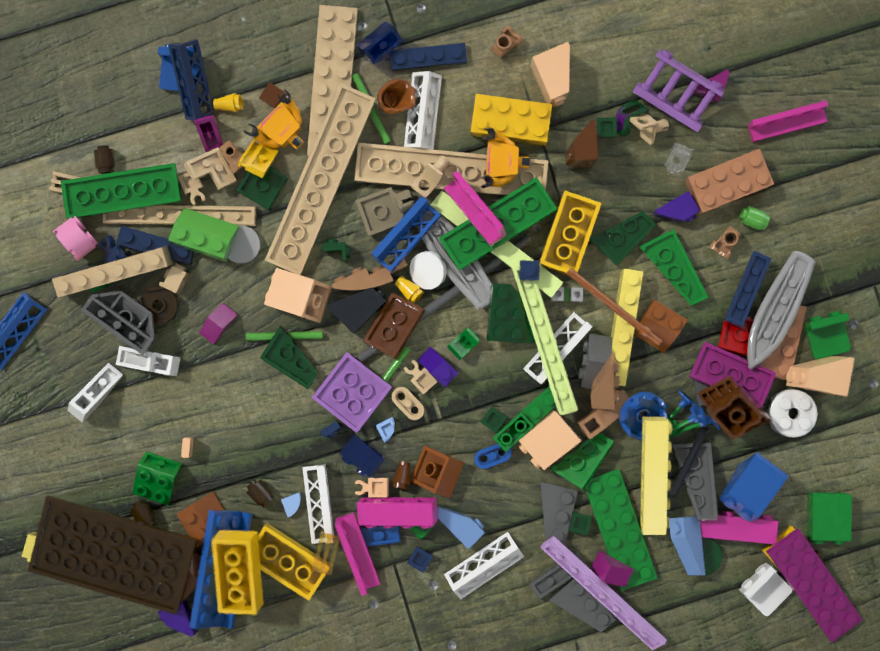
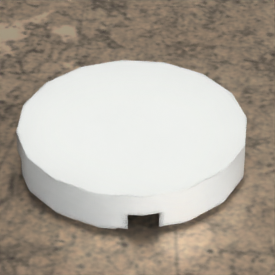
(428, 270)

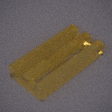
(330, 537)

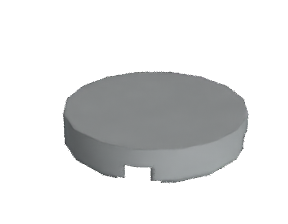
(245, 246)

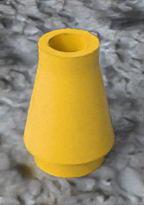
(229, 103)
(410, 290)

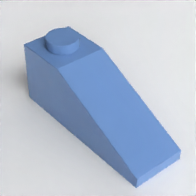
(461, 525)
(688, 542)

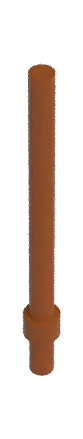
(643, 330)

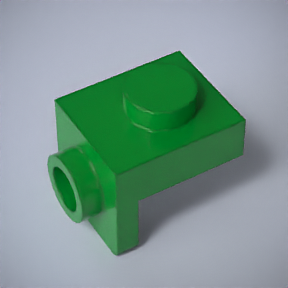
(464, 343)

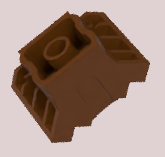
(733, 407)

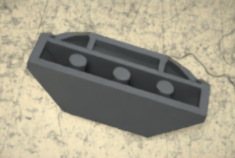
(122, 318)

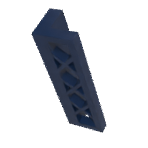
(188, 82)

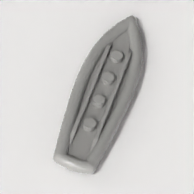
(471, 280)
(779, 308)

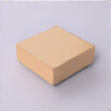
(187, 447)

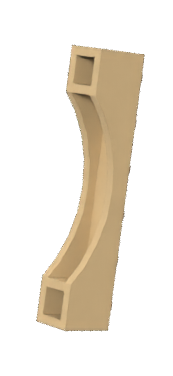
(112, 271)

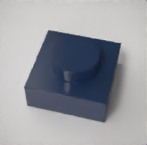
(529, 270)
(331, 430)
(420, 559)

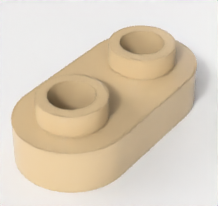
(409, 402)

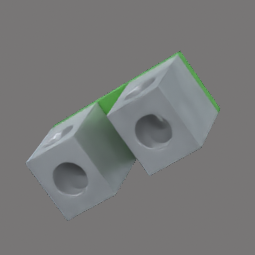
(568, 294)

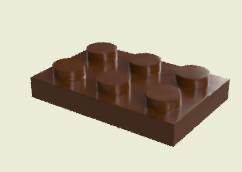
(394, 326)

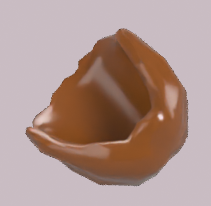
(396, 96)

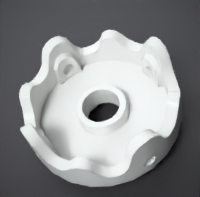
(780, 406)

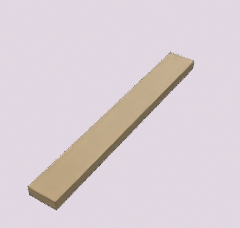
(169, 213)

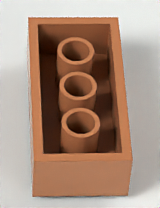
(729, 181)

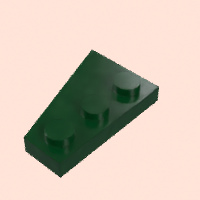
(623, 237)
(289, 359)

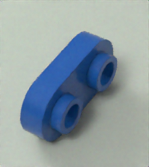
(493, 457)

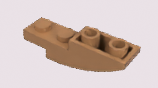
(362, 280)

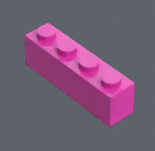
(397, 512)
(735, 528)

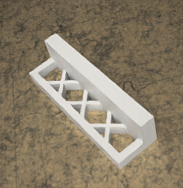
(426, 111)
(565, 349)
(325, 502)
(486, 568)

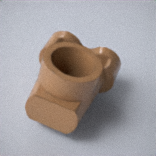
(508, 40)
(232, 159)
(723, 246)

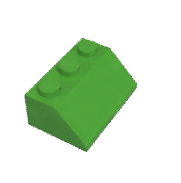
(203, 234)

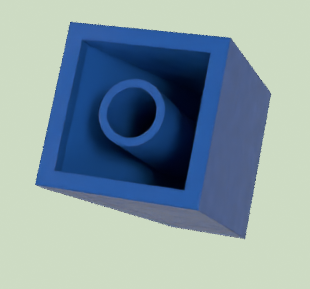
(752, 487)

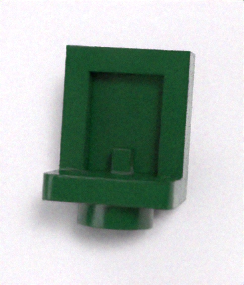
(335, 246)

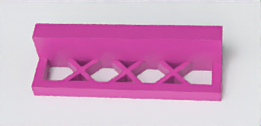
(788, 121)
(475, 210)
(357, 552)

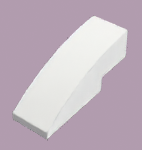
(148, 362)

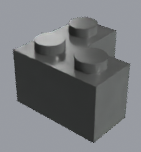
(597, 350)

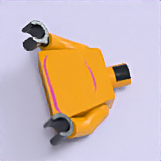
(280, 126)
(502, 160)

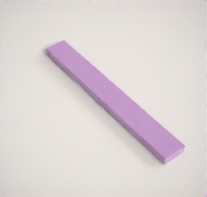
(603, 593)

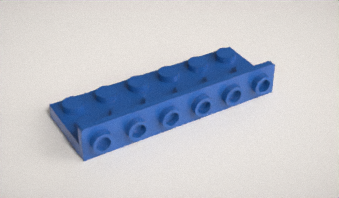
(205, 605)

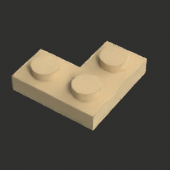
(213, 164)

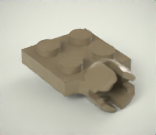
(384, 209)

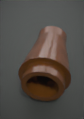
(402, 476)

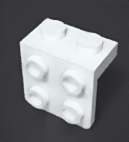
(765, 589)

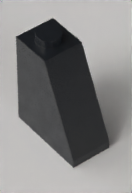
(357, 308)

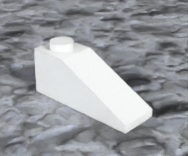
(94, 393)

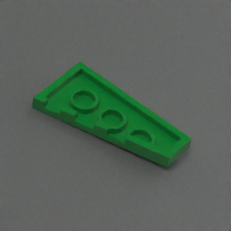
(675, 265)

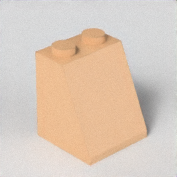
(552, 73)
(298, 295)
(822, 375)
(548, 440)

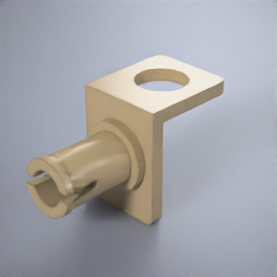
(649, 127)
(432, 175)

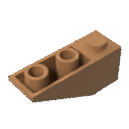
(604, 386)
(601, 418)

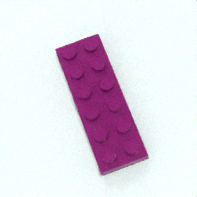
(814, 585)

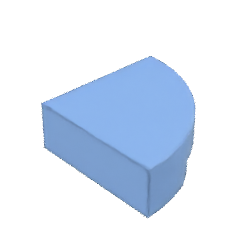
(386, 428)
(291, 503)

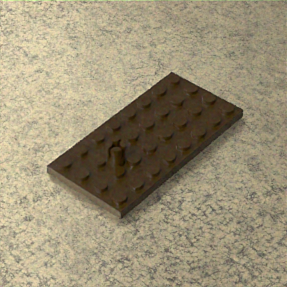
(112, 555)

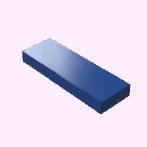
(380, 535)

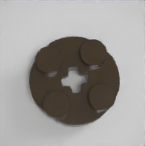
(166, 297)

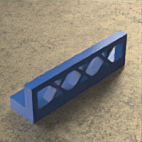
(401, 229)
(11, 321)

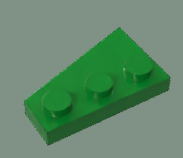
(583, 463)

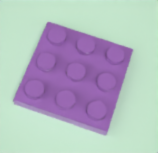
(352, 392)

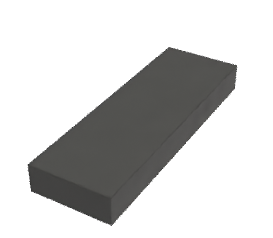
(551, 579)

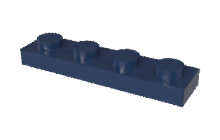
(428, 56)
(146, 242)
(747, 289)

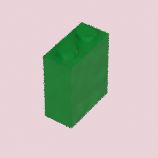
(829, 517)

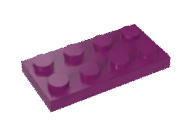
(716, 364)

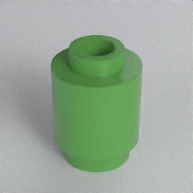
(754, 218)

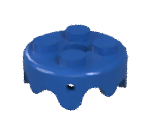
(634, 406)

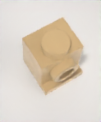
(175, 278)

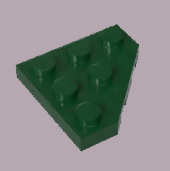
(507, 316)

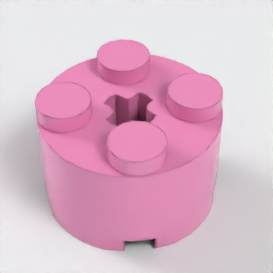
(74, 238)

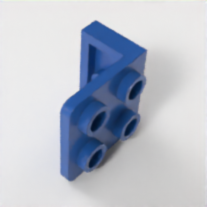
(167, 73)

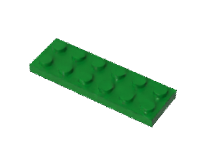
(121, 191)
(515, 212)
(620, 526)

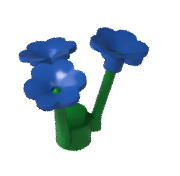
(698, 416)

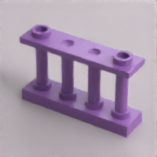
(661, 99)

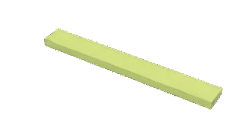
(507, 252)
(546, 344)

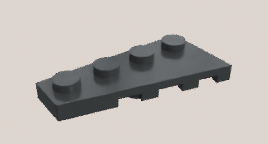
(699, 480)

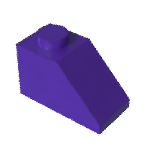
(679, 209)
(437, 366)
(181, 621)

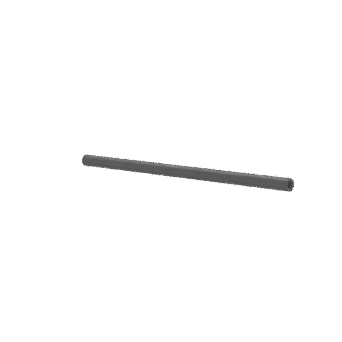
(450, 294)

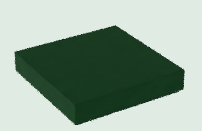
(263, 190)

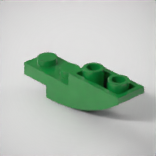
(525, 420)

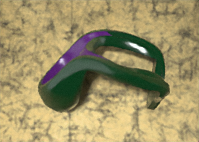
(623, 120)

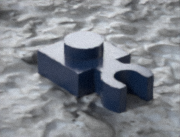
(113, 252)

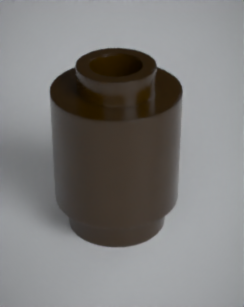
(104, 159)
(259, 493)
(142, 512)

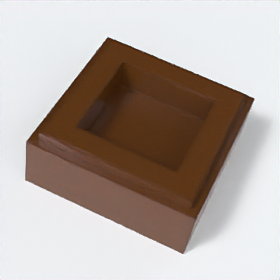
(270, 96)

